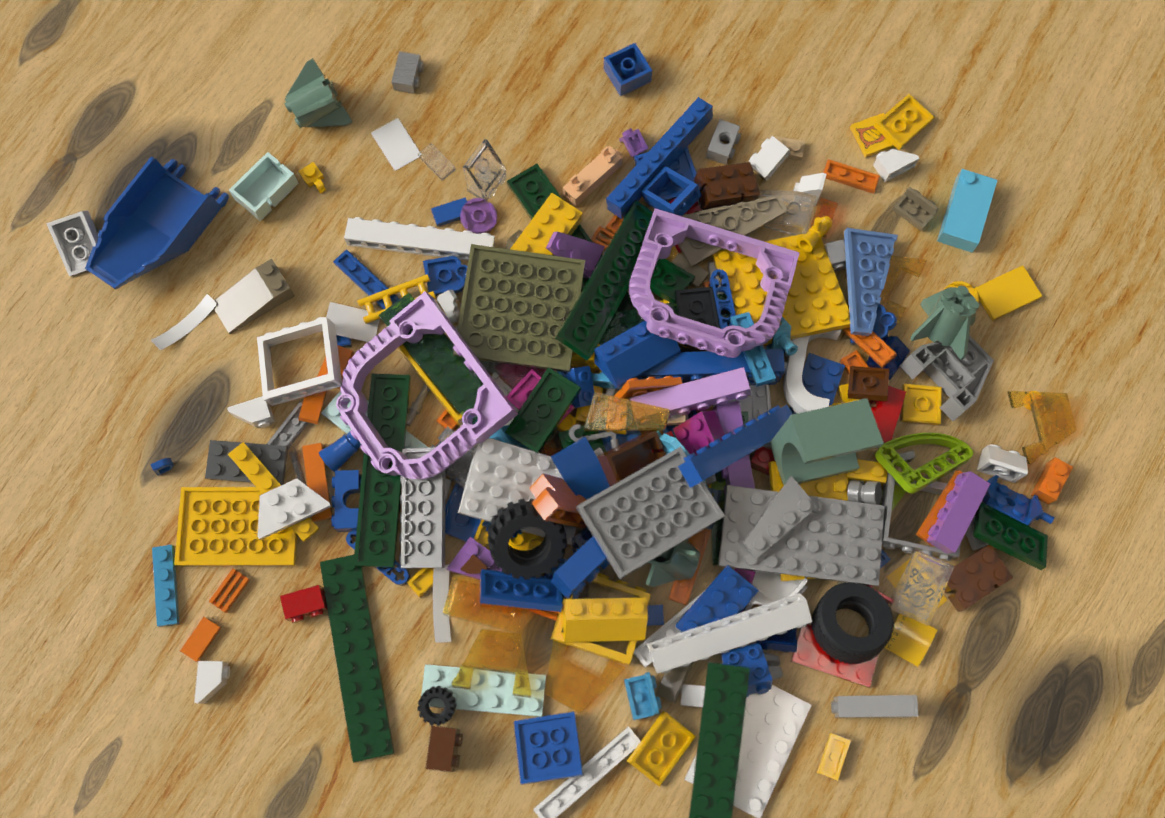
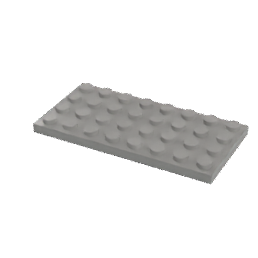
(831, 543)

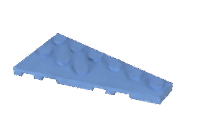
(867, 271)

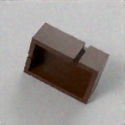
(726, 185)
(630, 457)
(976, 577)

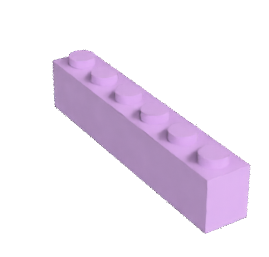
(699, 393)

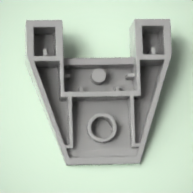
(958, 378)

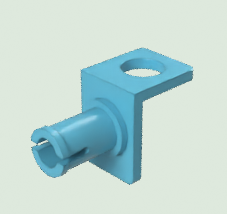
(782, 338)

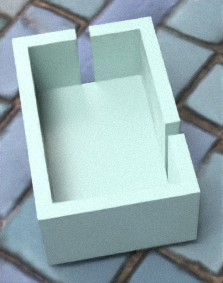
(263, 186)

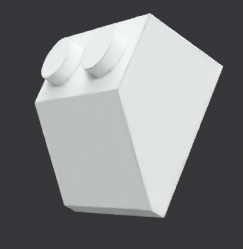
(1005, 464)

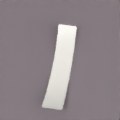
(186, 324)
(440, 593)

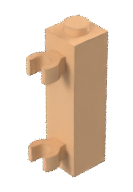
(592, 175)

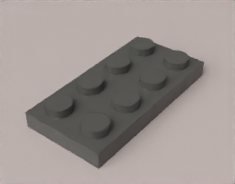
(223, 468)

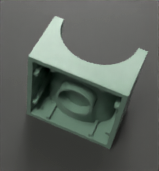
(825, 441)

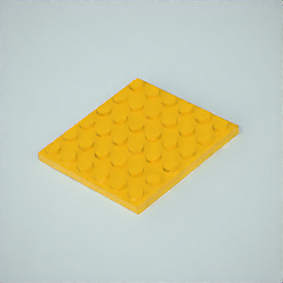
(813, 300)

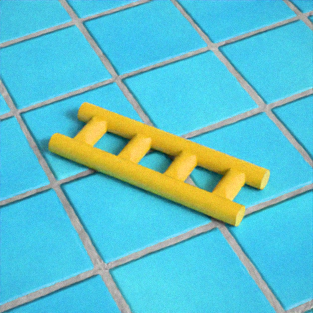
(385, 295)

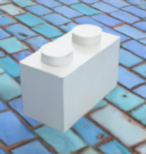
(769, 158)

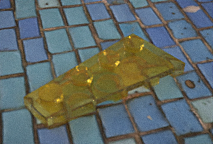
(620, 414)

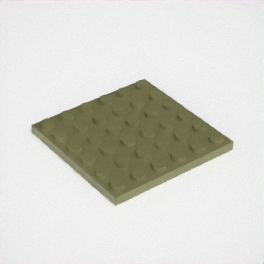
(518, 305)

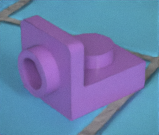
(633, 141)

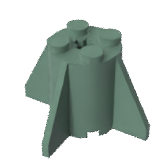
(314, 99)
(949, 318)
(674, 564)

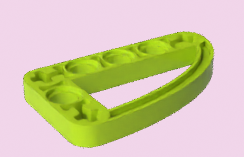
(909, 475)

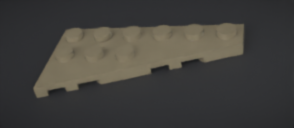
(737, 218)

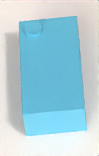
(967, 210)

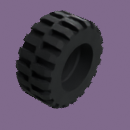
(528, 562)

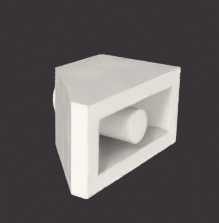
(894, 163)
(811, 185)
(254, 412)
(210, 679)

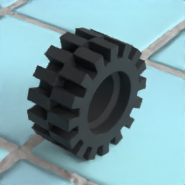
(436, 718)

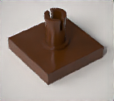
(868, 383)

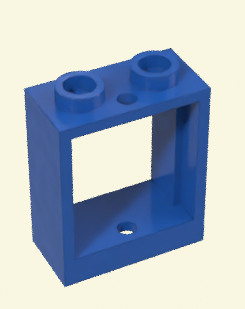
(681, 203)

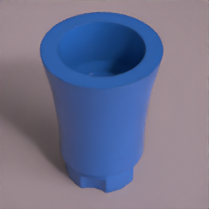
(340, 451)

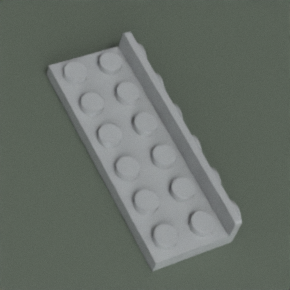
(422, 518)

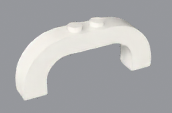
(795, 393)

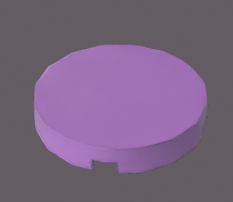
(478, 216)

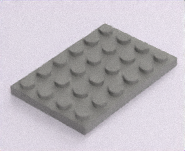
(648, 513)

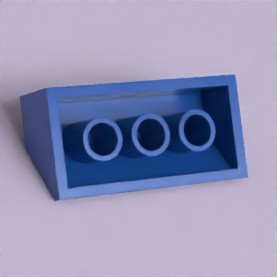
(633, 354)

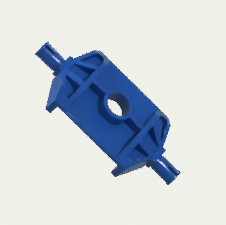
(1019, 506)

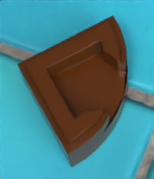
(474, 565)

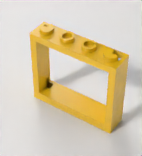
(594, 648)

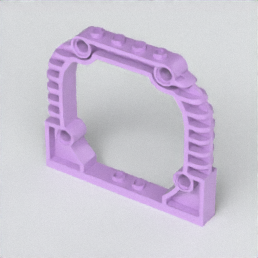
(774, 262)
(491, 403)

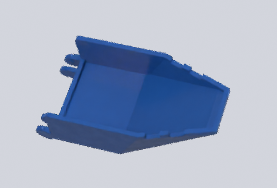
(151, 224)

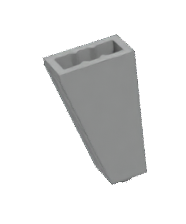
(875, 706)

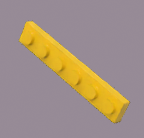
(265, 482)

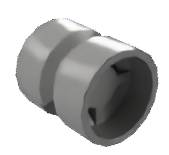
(865, 492)

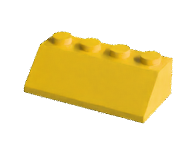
(604, 619)

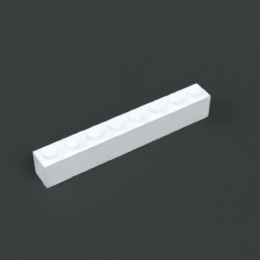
(413, 238)
(729, 633)

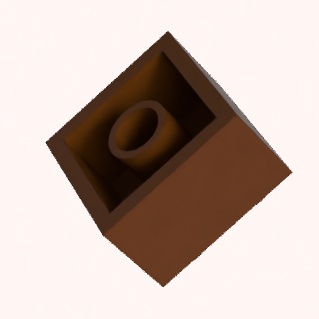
(443, 749)

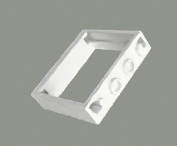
(307, 387)

